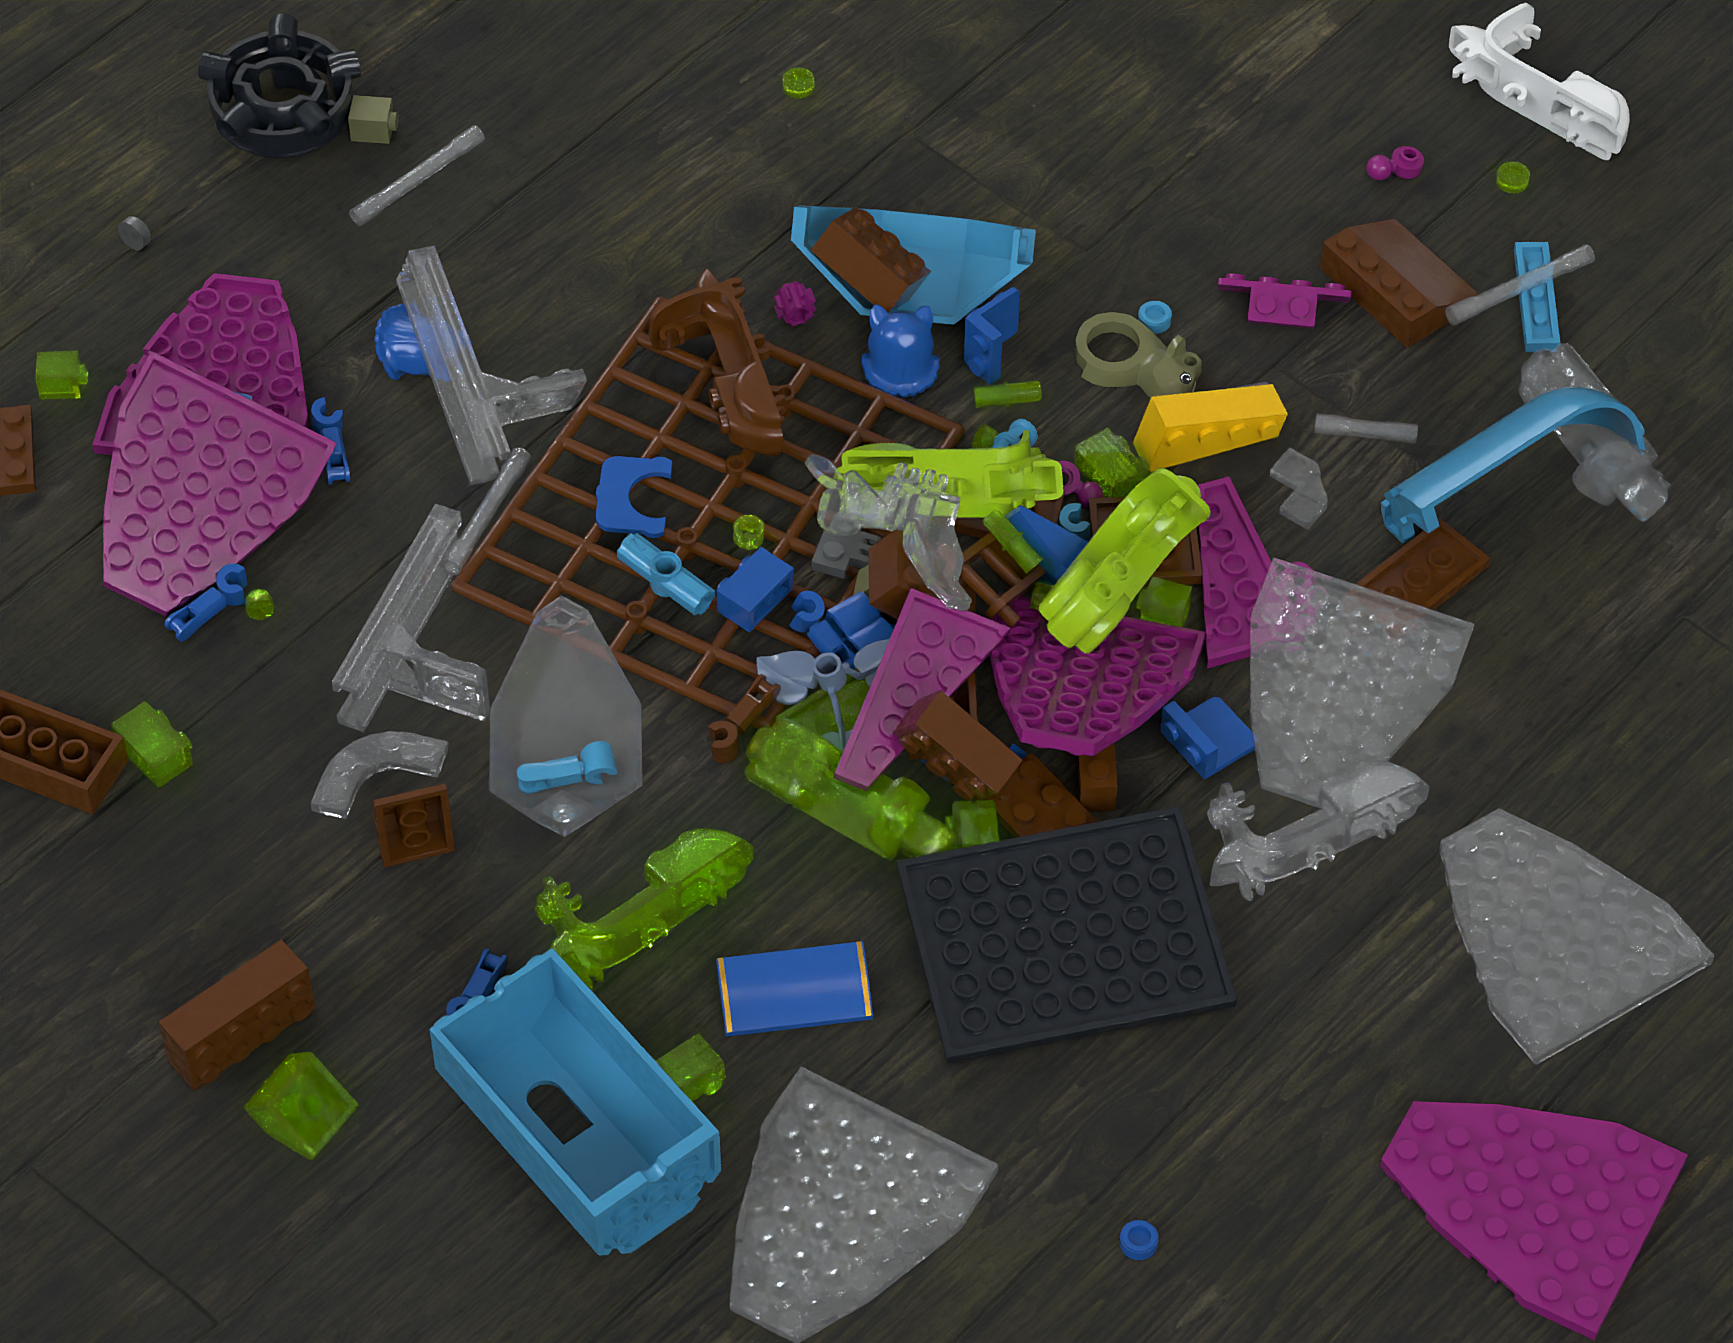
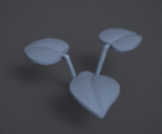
(800, 670)

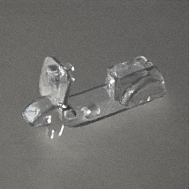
(1608, 463)
(1354, 809)

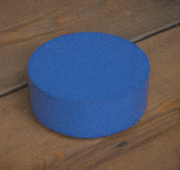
(1138, 1240)

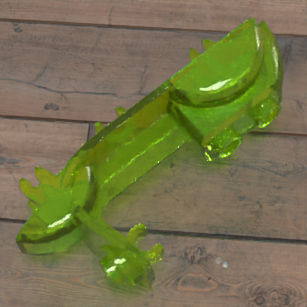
(885, 819)
(681, 882)

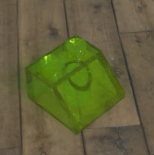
(301, 1104)

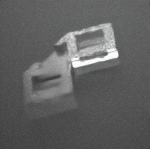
(1302, 475)

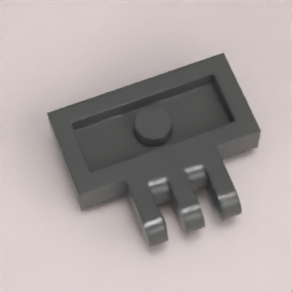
(839, 552)

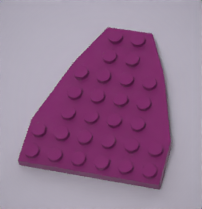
(233, 335)
(197, 483)
(1090, 699)
(1536, 1198)

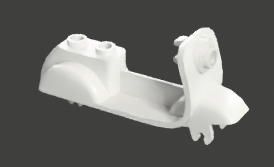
(1573, 109)

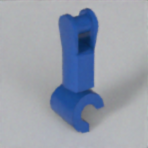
(331, 428)
(230, 584)
(809, 611)
(482, 981)

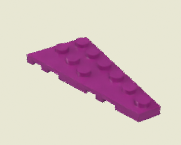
(1232, 572)
(926, 653)

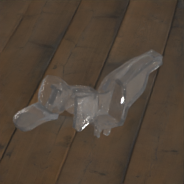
(915, 507)

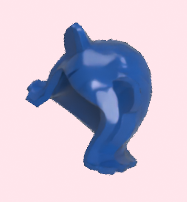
(398, 344)
(900, 352)

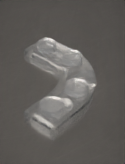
(372, 755)

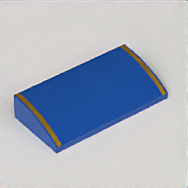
(794, 988)

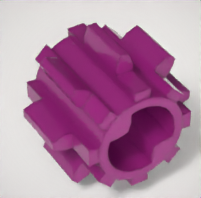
(794, 303)

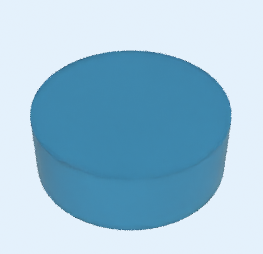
(1155, 316)

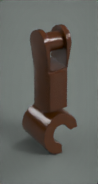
(739, 720)

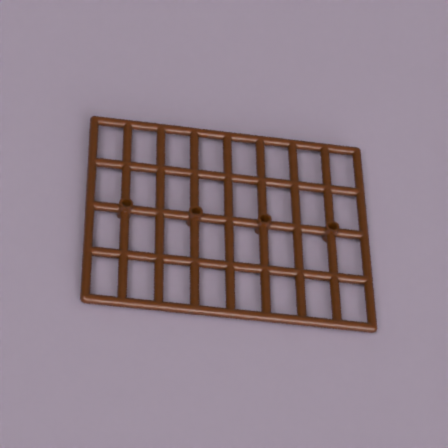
(686, 538)

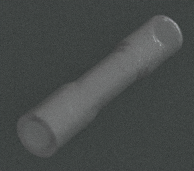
(1345, 426)

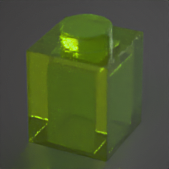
(60, 375)
(1165, 602)

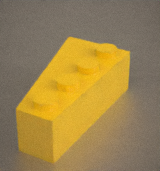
(1207, 423)

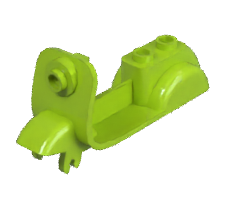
(980, 477)
(1122, 558)

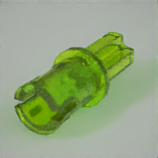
(1007, 393)
(1012, 540)

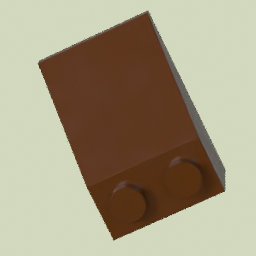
(413, 825)

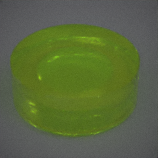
(798, 82)
(1513, 177)

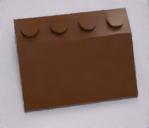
(1394, 278)

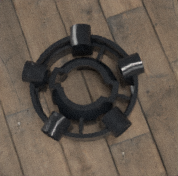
(292, 56)

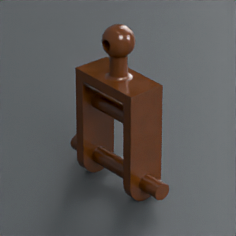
(1007, 569)

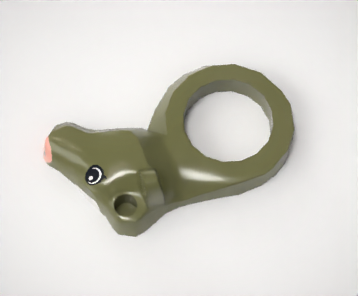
(1152, 367)

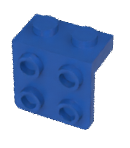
(987, 330)
(1207, 735)

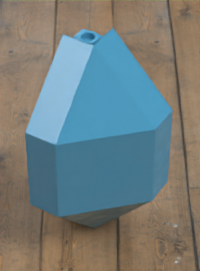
(964, 256)

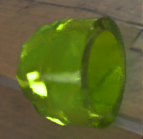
(984, 437)
(259, 604)

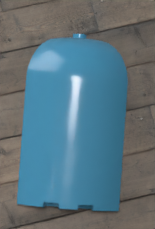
(1415, 497)

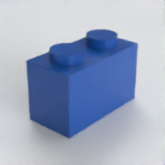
(754, 589)

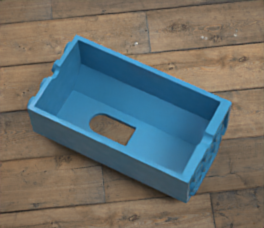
(646, 1138)

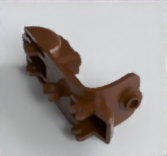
(743, 394)

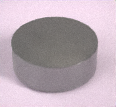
(134, 233)

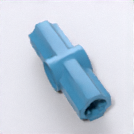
(665, 574)

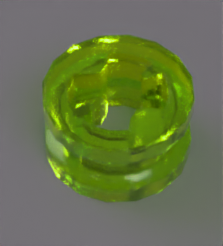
(747, 540)

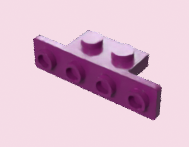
(1283, 303)

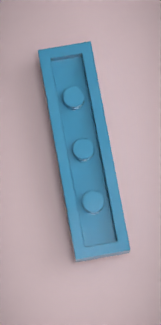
(1538, 303)

